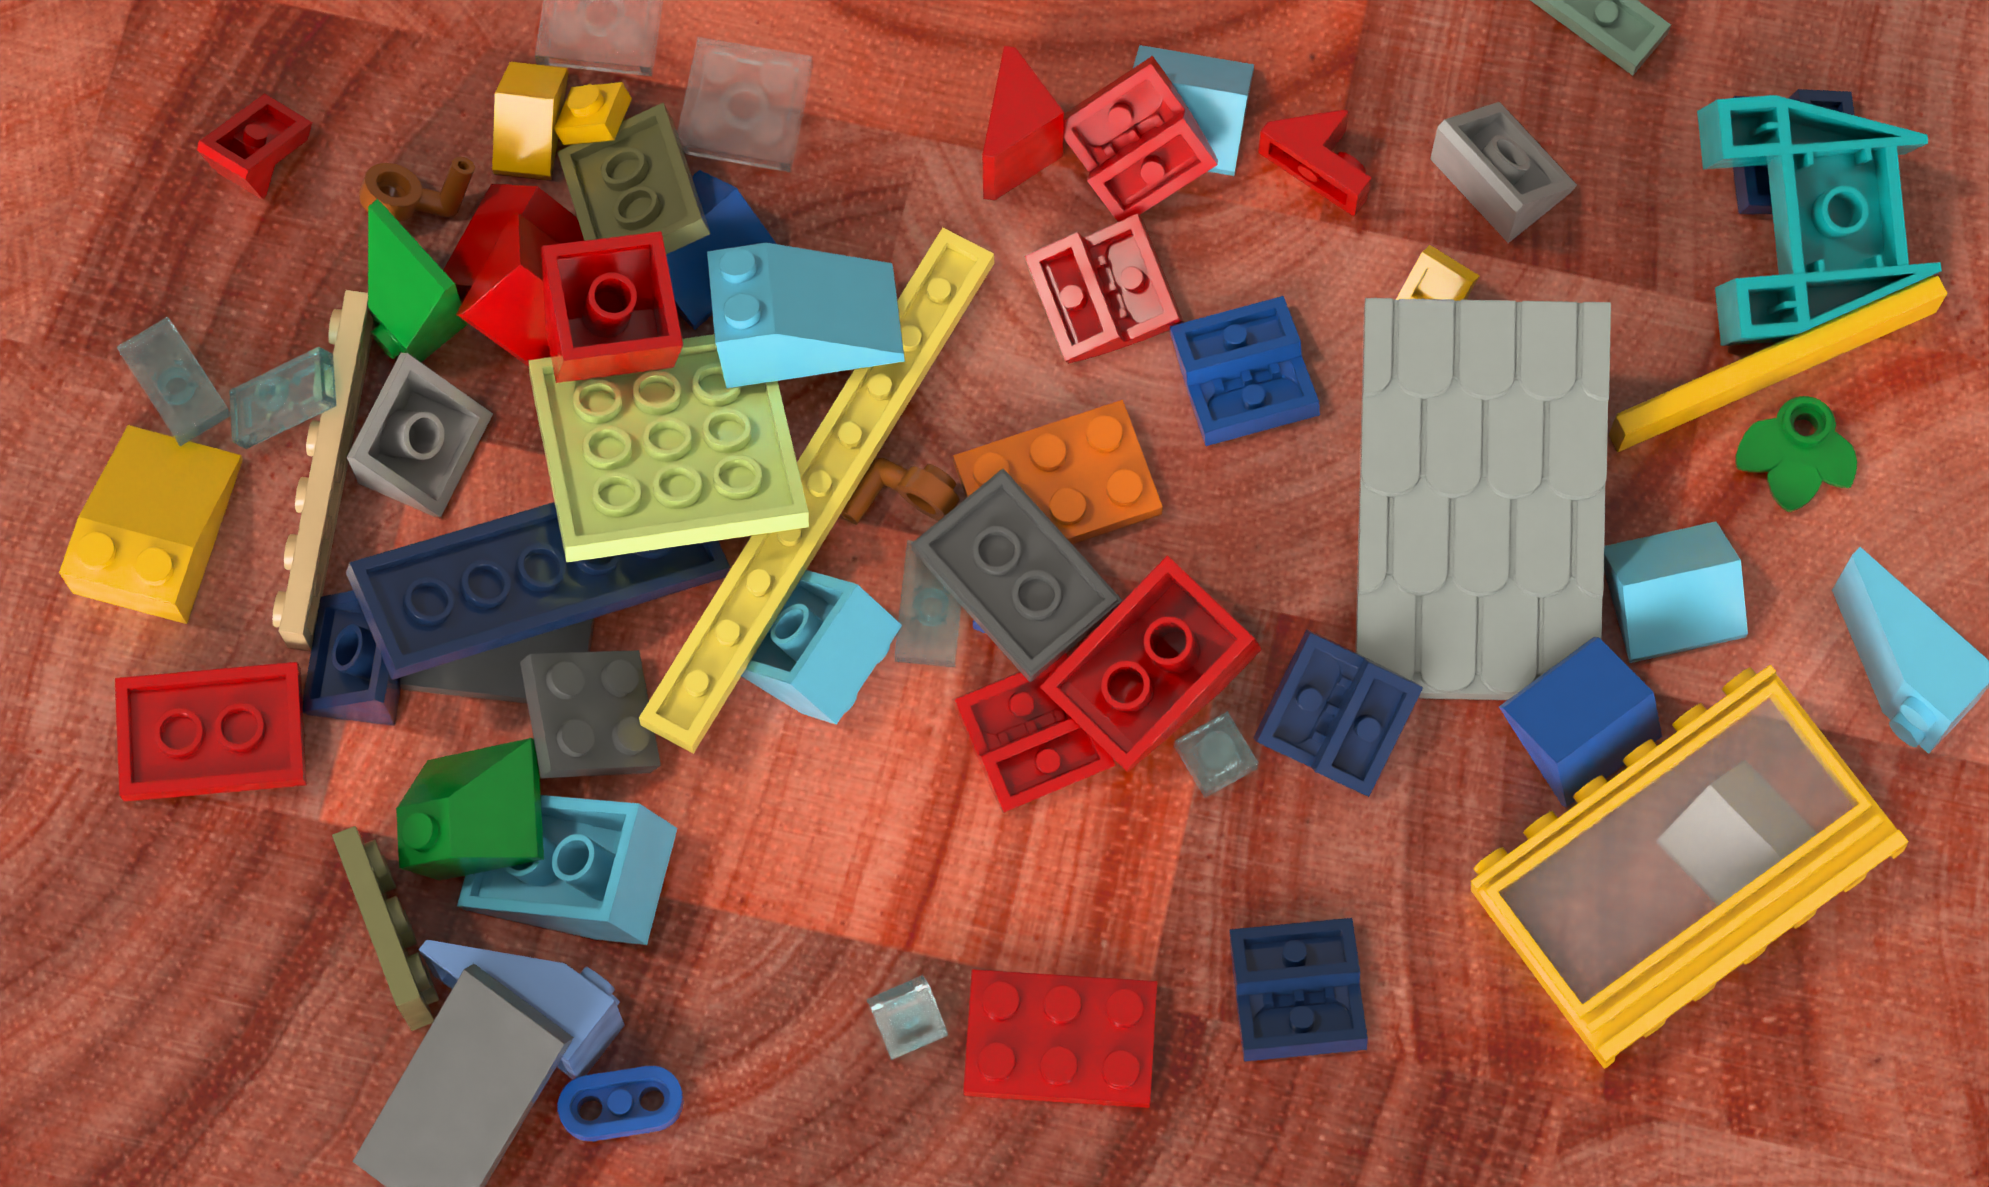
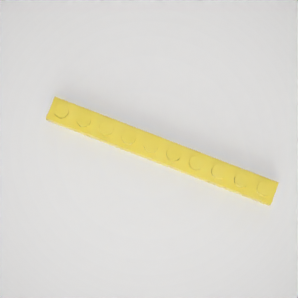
(829, 474)

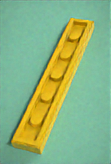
(1777, 363)

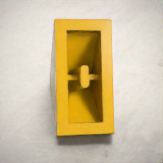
(525, 119)

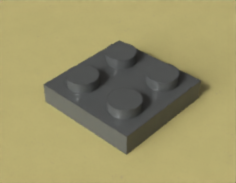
(589, 713)

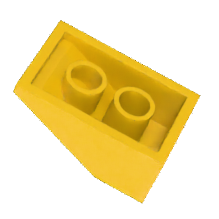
(151, 524)

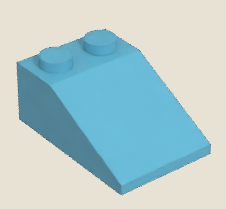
(800, 313)
(1912, 657)
(596, 873)

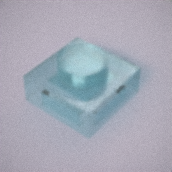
(1216, 754)
(907, 1017)

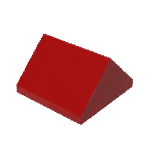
(1022, 128)
(491, 219)
(509, 293)

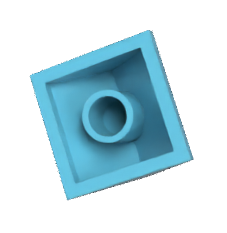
(1215, 95)
(1676, 591)

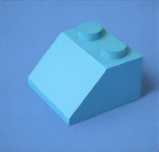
(822, 647)

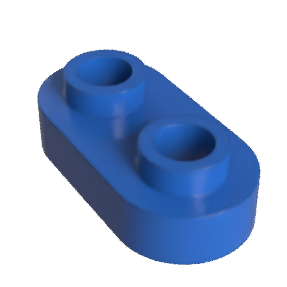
(621, 1099)

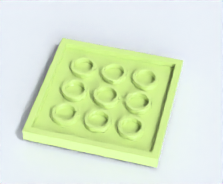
(666, 456)

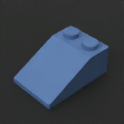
(573, 1001)

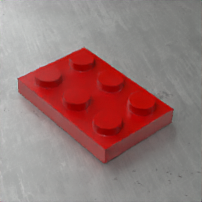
(210, 731)
(1060, 1038)

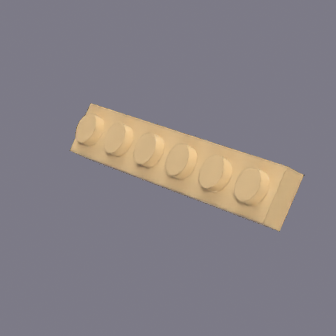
(321, 493)

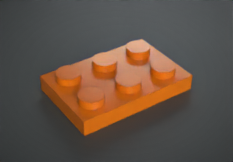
(1077, 470)

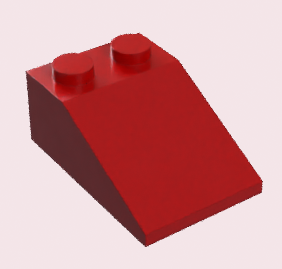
(1151, 665)

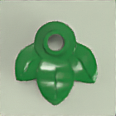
(1795, 461)

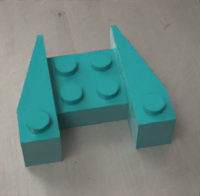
(1831, 211)

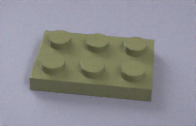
(635, 183)
(387, 927)

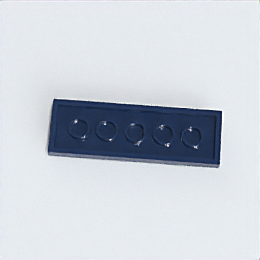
(505, 586)

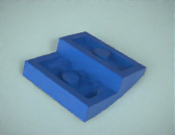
(1244, 370)

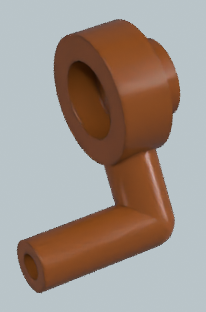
(403, 193)
(925, 489)

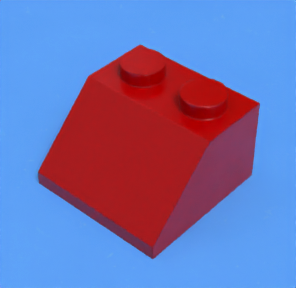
(609, 307)

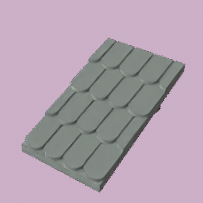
(1481, 489)

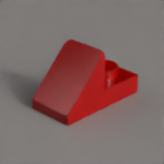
(253, 142)
(1305, 151)

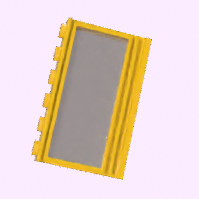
(1685, 862)

